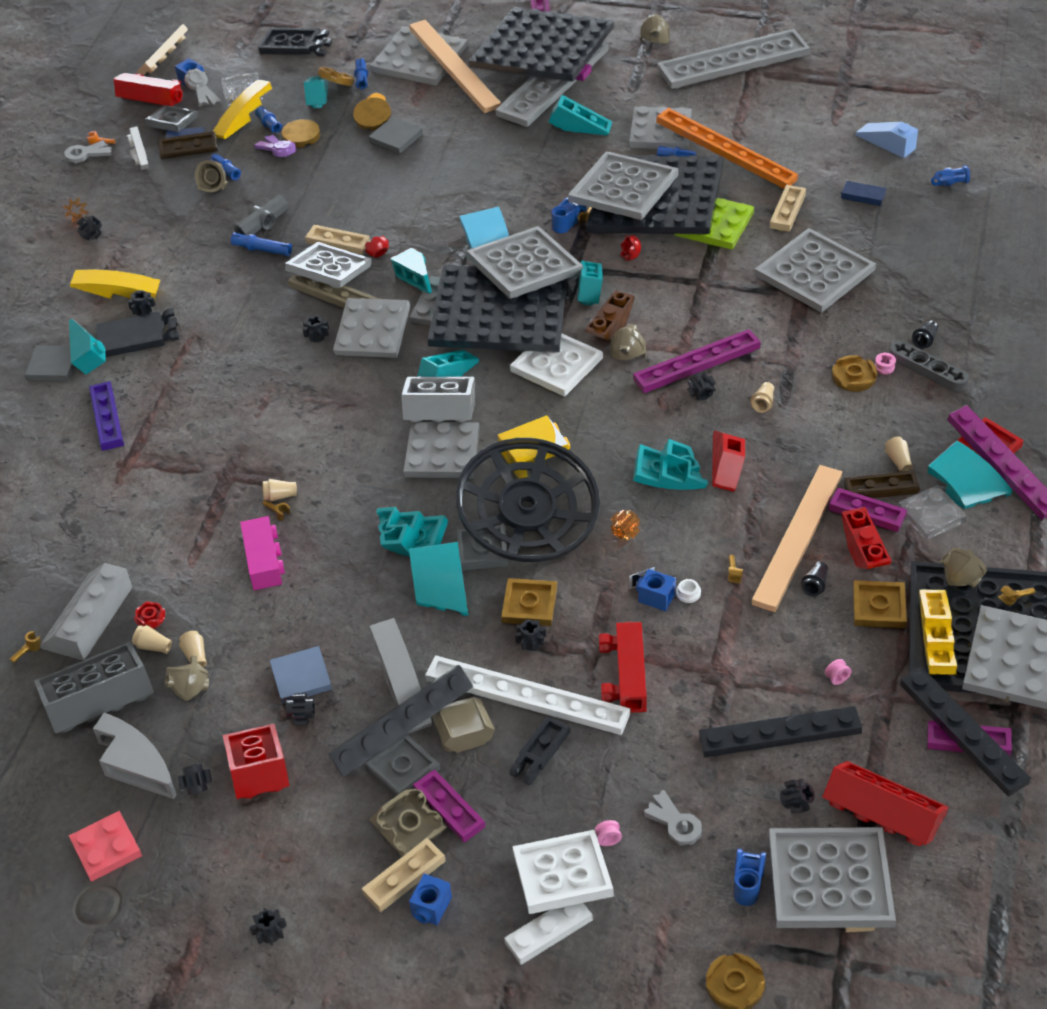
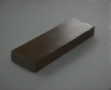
(187, 145)
(883, 484)

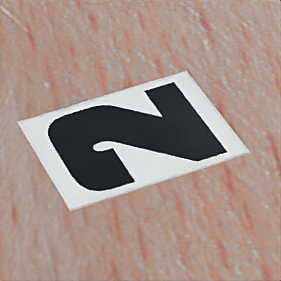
(633, 579)

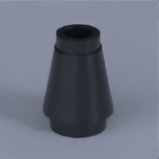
(924, 335)
(815, 579)

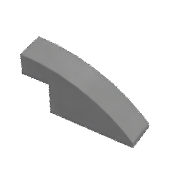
(396, 664)
(132, 757)

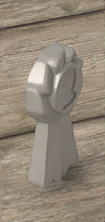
(197, 81)
(79, 153)
(682, 828)

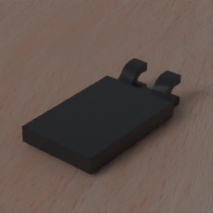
(295, 41)
(137, 332)

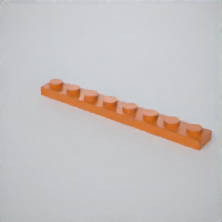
(727, 148)

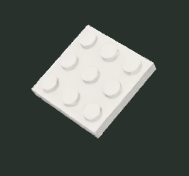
(558, 370)
(562, 871)

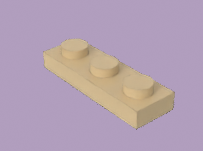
(787, 208)
(338, 238)
(403, 875)

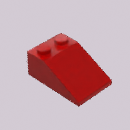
(256, 761)

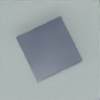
(300, 674)

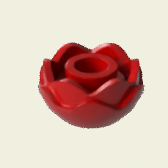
(377, 246)
(630, 248)
(149, 614)

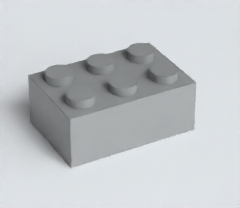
(438, 398)

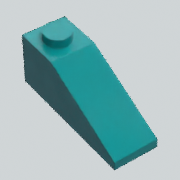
(316, 91)
(576, 118)
(411, 268)
(590, 283)
(85, 350)
(447, 364)

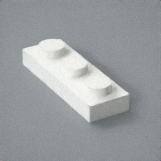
(547, 931)

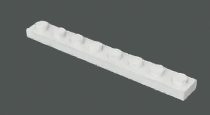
(537, 696)

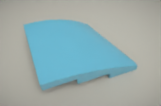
(483, 227)

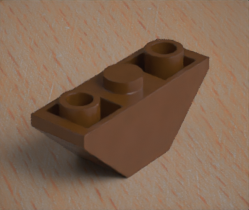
(611, 316)

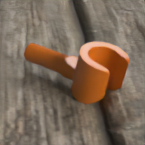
(94, 139)

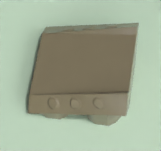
(463, 725)
(408, 821)

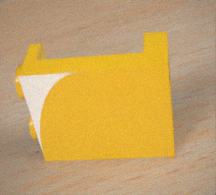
(540, 429)

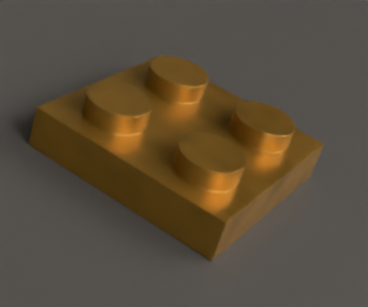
(529, 601)
(879, 604)

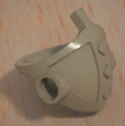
(655, 25)
(210, 176)
(630, 340)
(962, 567)
(187, 679)

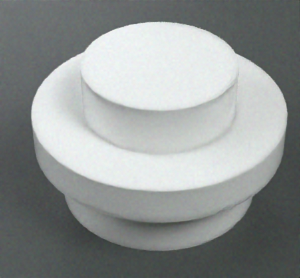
(688, 591)

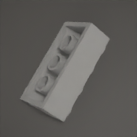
(88, 612)

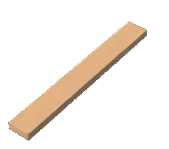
(455, 66)
(797, 538)

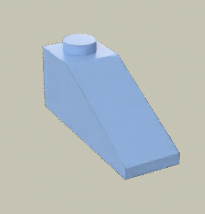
(891, 136)

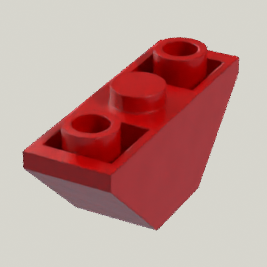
(727, 460)
(863, 540)

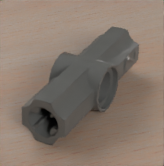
(262, 216)

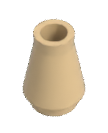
(763, 398)
(898, 452)
(277, 489)
(149, 639)
(192, 645)

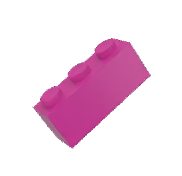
(262, 553)

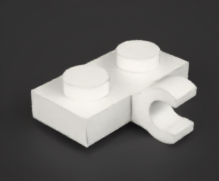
(137, 154)

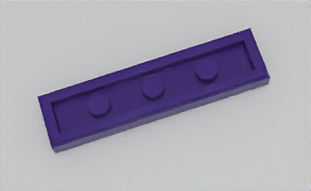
(106, 416)

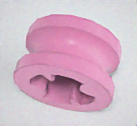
(883, 368)
(838, 671)
(608, 833)

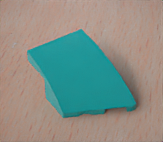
(668, 469)
(968, 476)
(409, 530)
(438, 577)

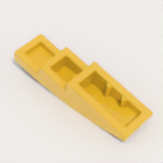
(238, 112)
(113, 282)
(937, 632)

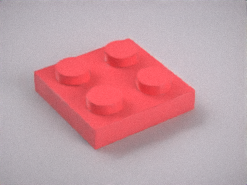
(105, 846)

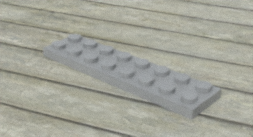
(733, 58)
(537, 95)

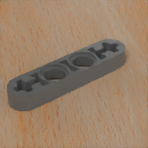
(951, 378)

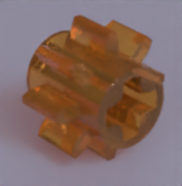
(77, 203)
(625, 524)

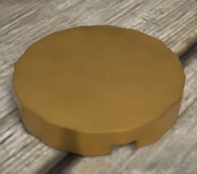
(334, 76)
(372, 113)
(301, 132)
(854, 373)
(735, 982)

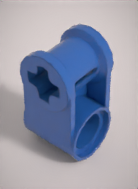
(566, 215)
(748, 872)

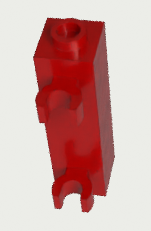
(148, 89)
(631, 667)

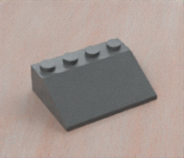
(94, 687)

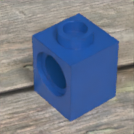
(183, 68)
(656, 589)
(430, 889)

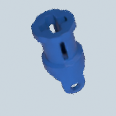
(950, 176)

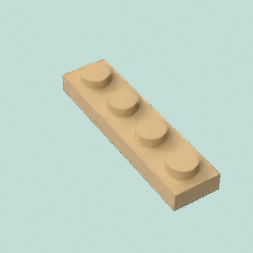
(149, 66)

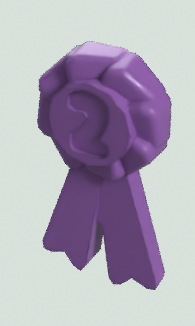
(278, 148)

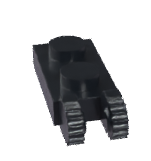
(540, 748)

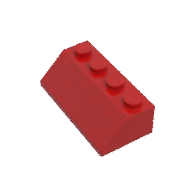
(885, 803)

